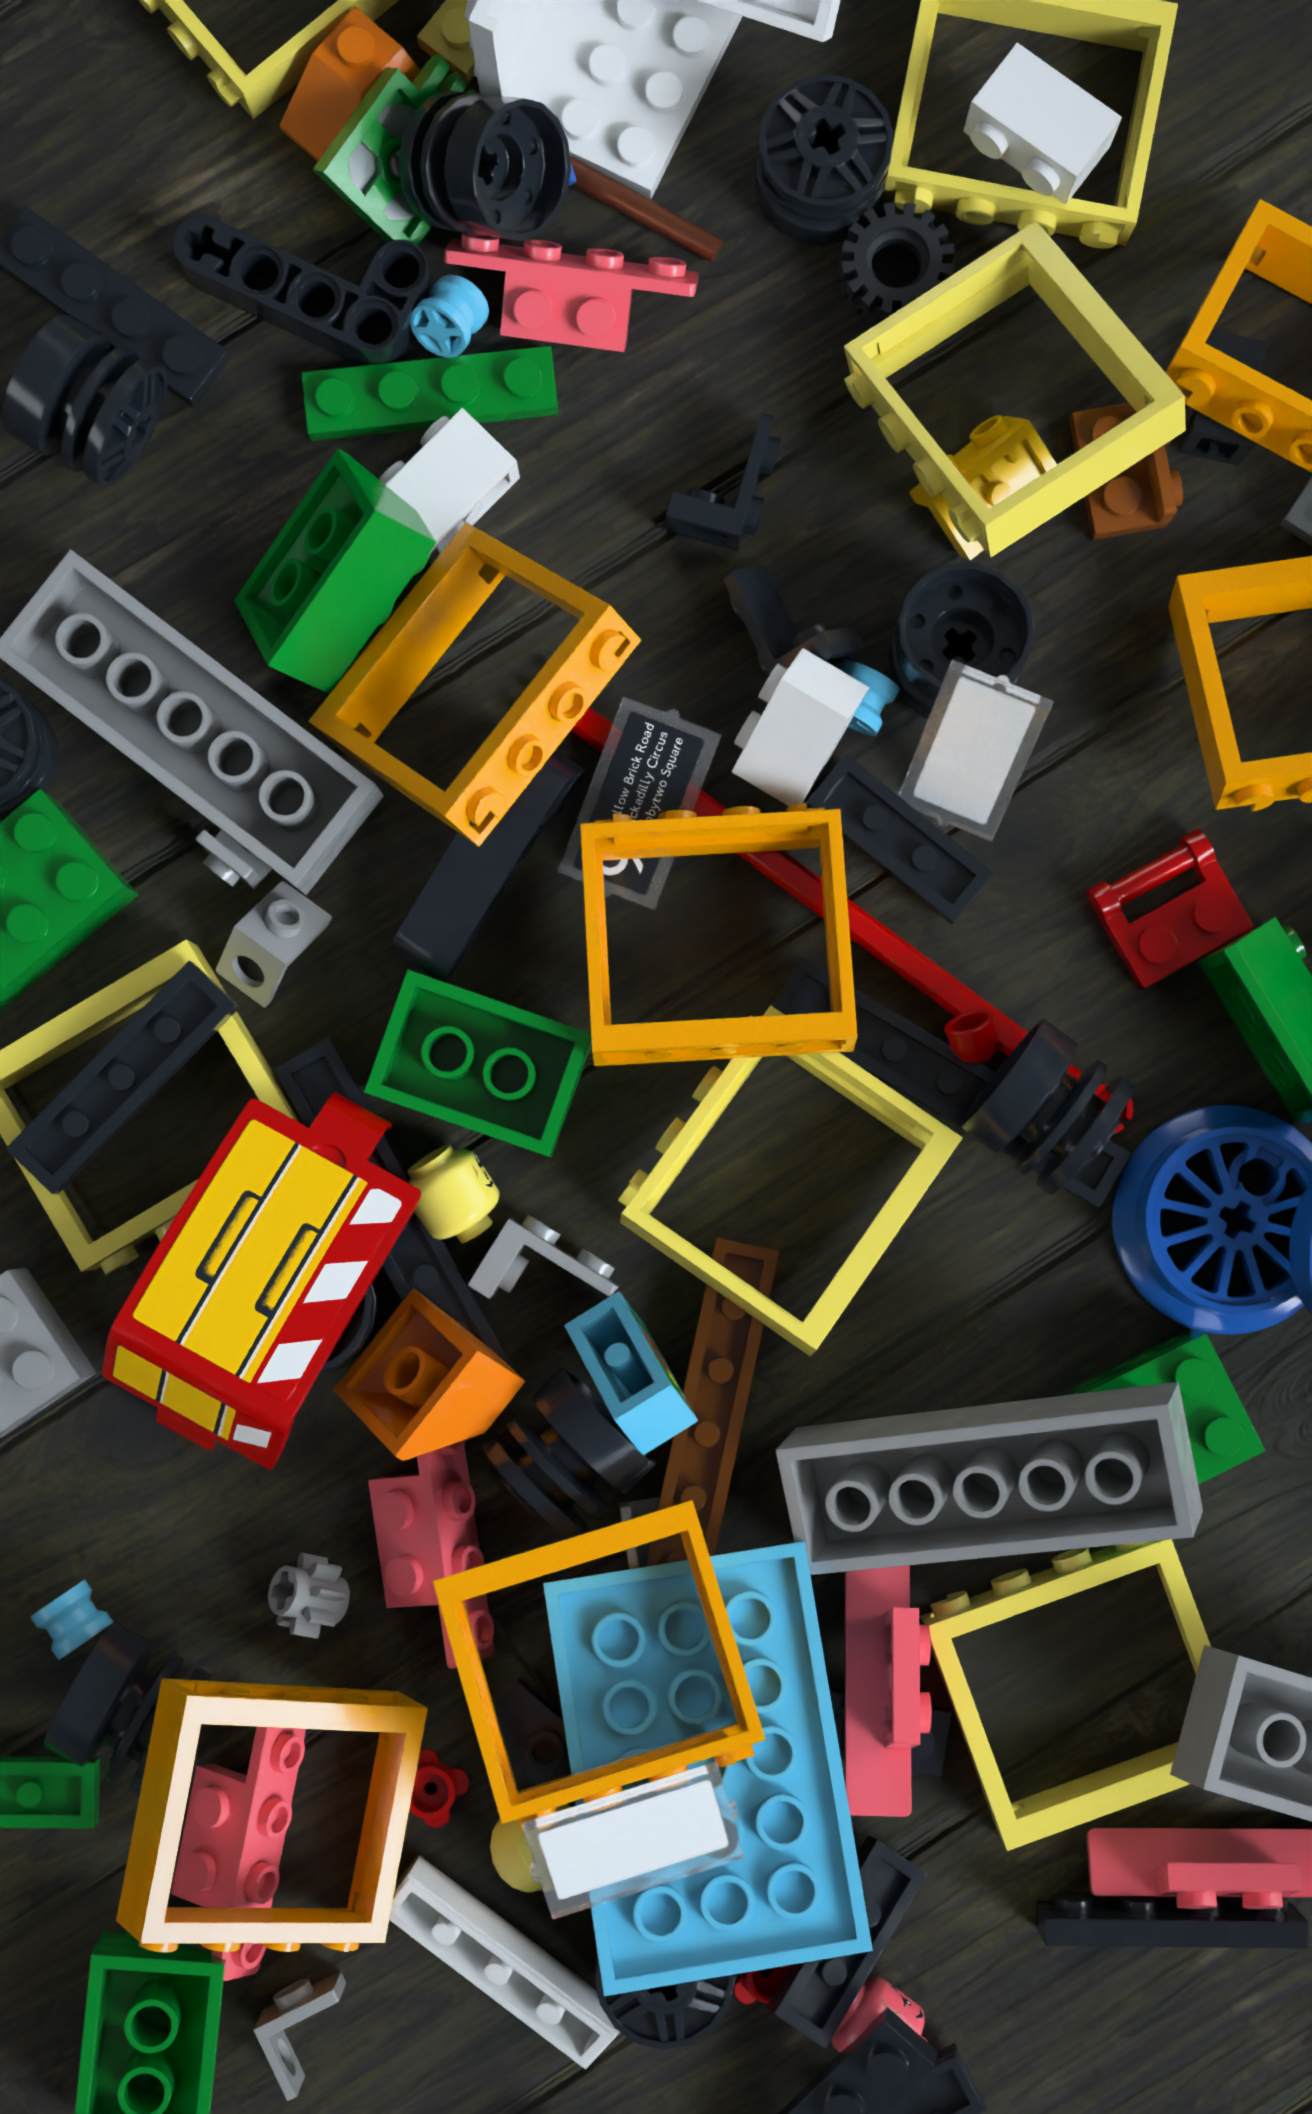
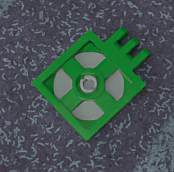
(365, 153)

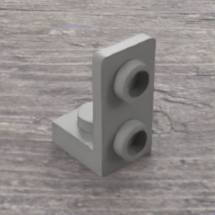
(505, 1265)

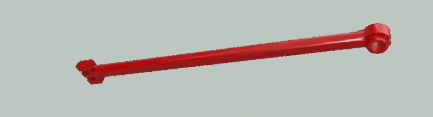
(863, 927)

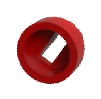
(973, 1035)

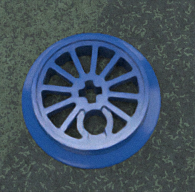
(1141, 1198)

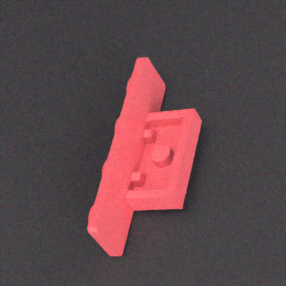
(569, 295)
(430, 1533)
(882, 1690)
(238, 1834)
(1201, 1865)

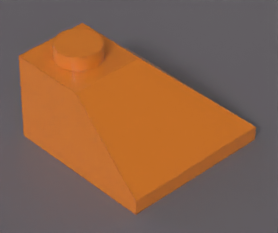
(339, 79)
(426, 1381)

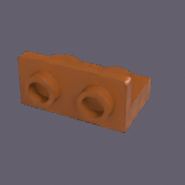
(1137, 498)

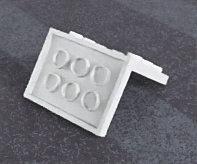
(608, 69)

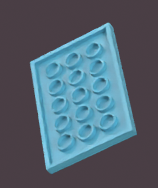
(645, 1674)

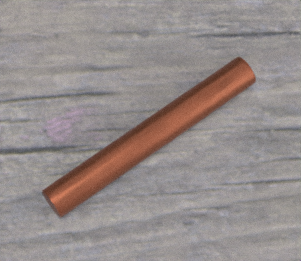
(645, 211)

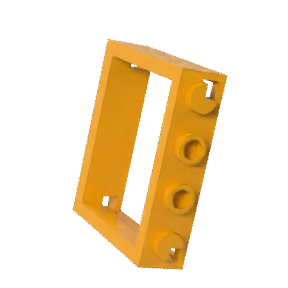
(1228, 390)
(1224, 597)
(419, 637)
(736, 831)
(724, 1743)
(163, 1800)

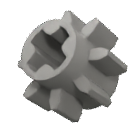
(308, 1595)

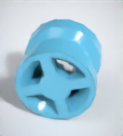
(449, 316)
(881, 692)
(71, 1619)

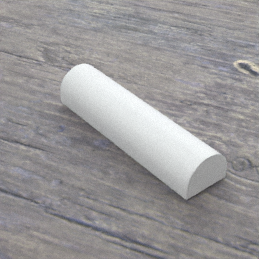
(501, 1962)

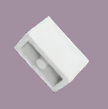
(1040, 124)
(453, 476)
(798, 728)

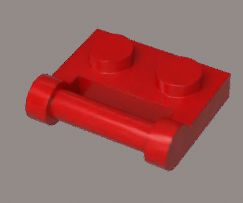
(1182, 927)

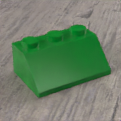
(333, 574)
(1271, 1005)
(149, 2029)

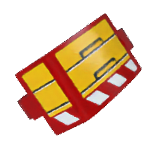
(260, 1276)

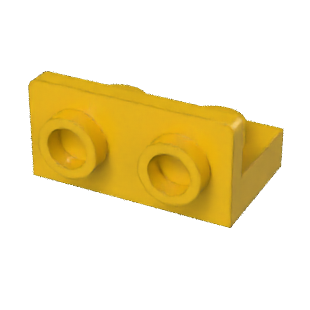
(996, 463)

